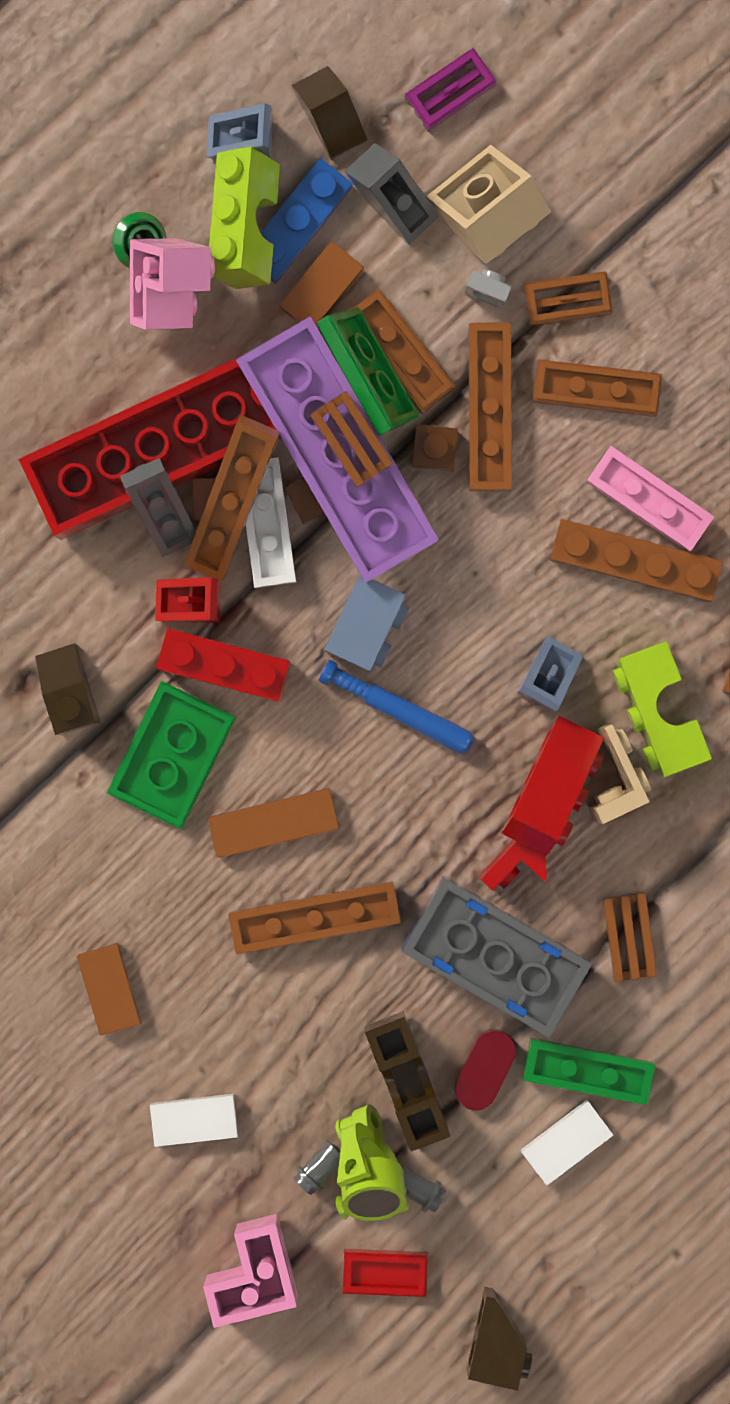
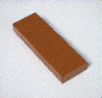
(410, 359)
(597, 388)
(273, 822)

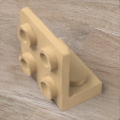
(615, 801)

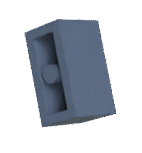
(366, 623)

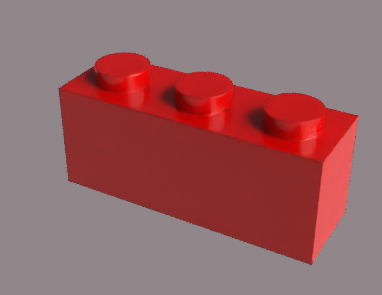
(223, 665)
(554, 786)

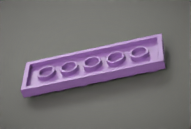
(374, 521)

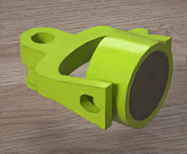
(371, 1185)

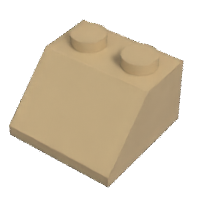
(489, 203)

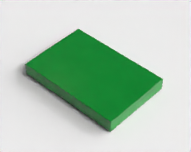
(368, 370)
(171, 755)

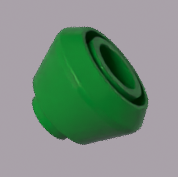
(135, 226)

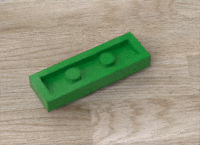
(588, 1071)

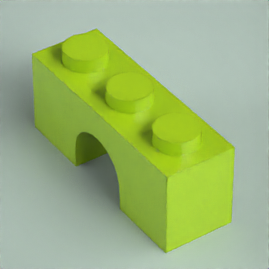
(241, 185)
(643, 678)

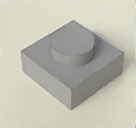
(488, 287)

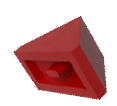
(188, 600)

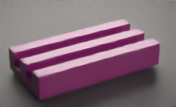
(421, 110)

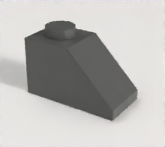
(392, 192)

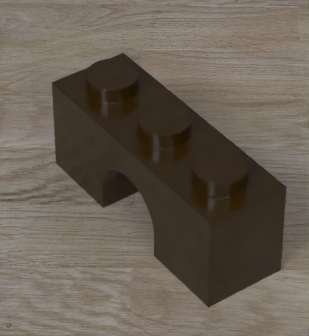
(407, 1081)

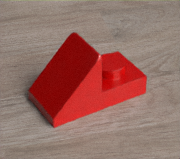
(504, 870)

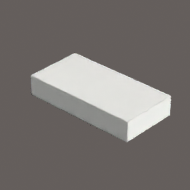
(194, 1120)
(566, 1142)

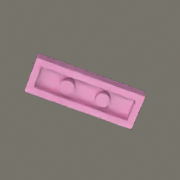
(650, 499)

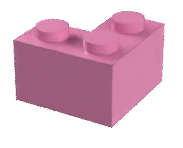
(164, 280)
(262, 1282)

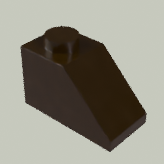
(66, 690)
(498, 1347)

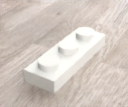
(269, 532)

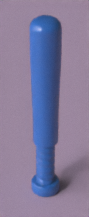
(411, 715)

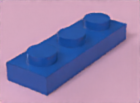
(304, 215)

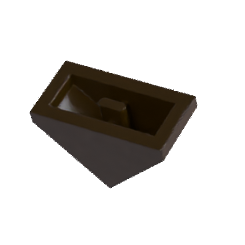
(330, 112)

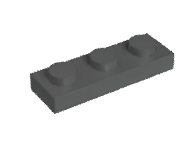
(159, 506)

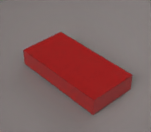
(385, 1272)

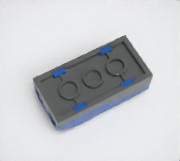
(496, 956)

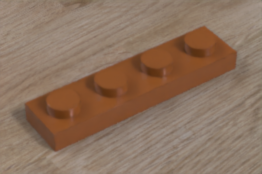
(490, 407)
(232, 497)
(636, 560)
(314, 917)

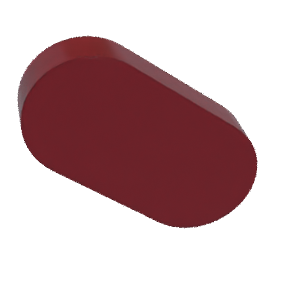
(485, 1069)

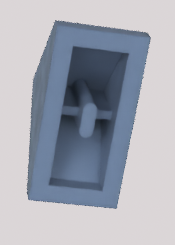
(241, 129)
(550, 674)

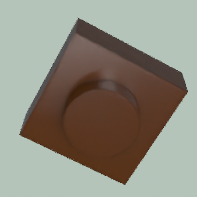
(434, 448)
(304, 501)

